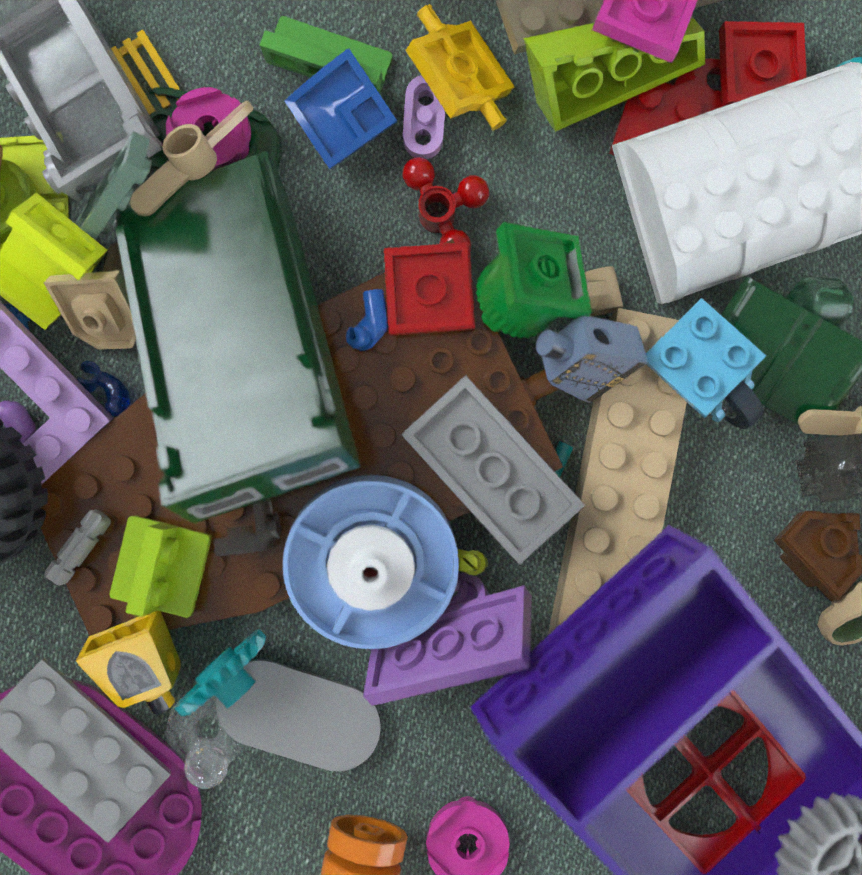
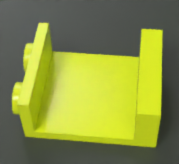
(39, 247)

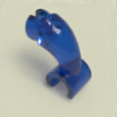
(116, 392)

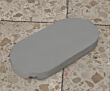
(303, 717)

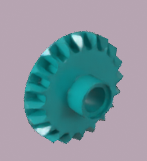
(224, 676)

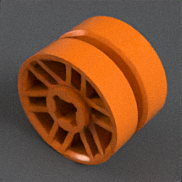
(363, 847)

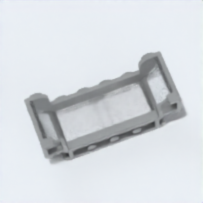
(70, 90)

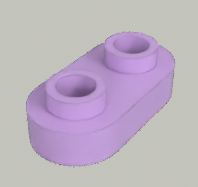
(422, 120)

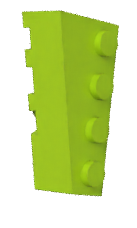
(587, 72)

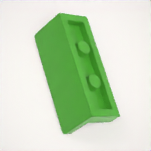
(310, 48)

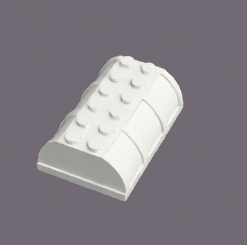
(747, 183)

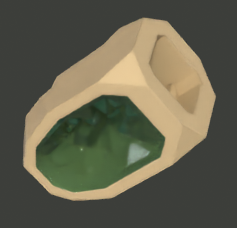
(843, 618)

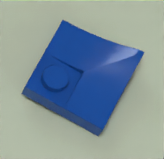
(340, 109)

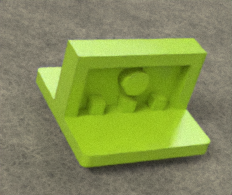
(159, 567)

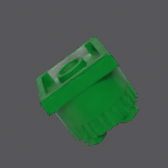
(532, 281)

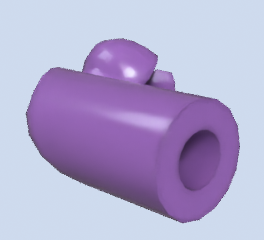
(16, 416)

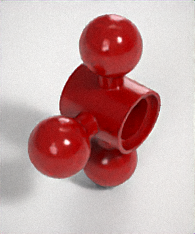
(471, 193)

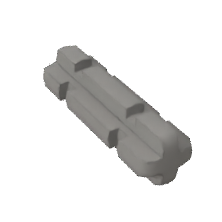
(77, 547)

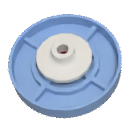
(370, 562)

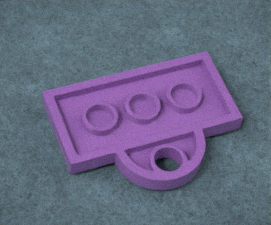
(470, 641)

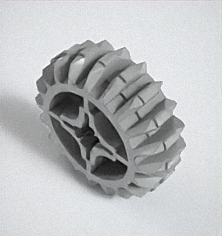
(824, 839)

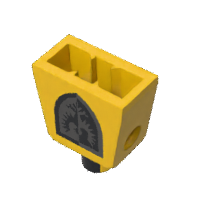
(134, 662)

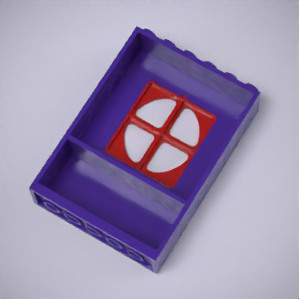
(629, 684)

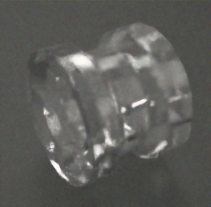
(206, 753)

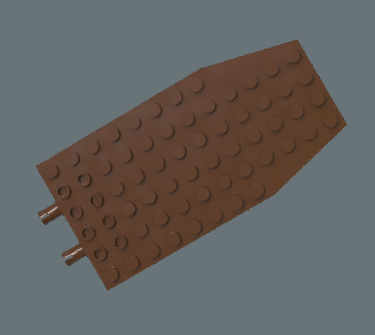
(382, 398)

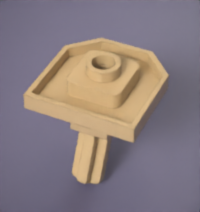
(96, 304)

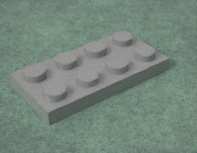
(492, 470)
(77, 750)

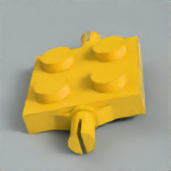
(459, 68)

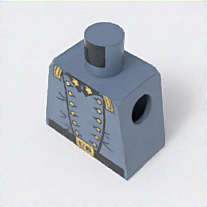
(591, 356)

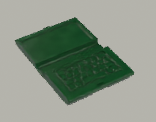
(806, 357)

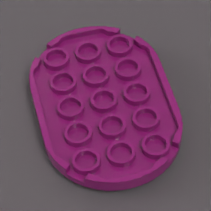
(52, 840)

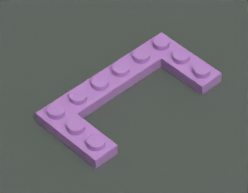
(71, 408)

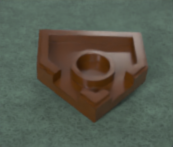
(823, 550)

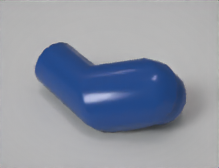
(373, 325)

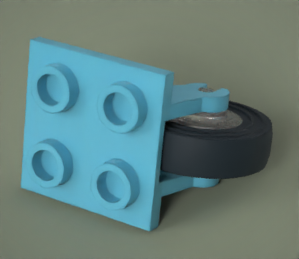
(710, 366)

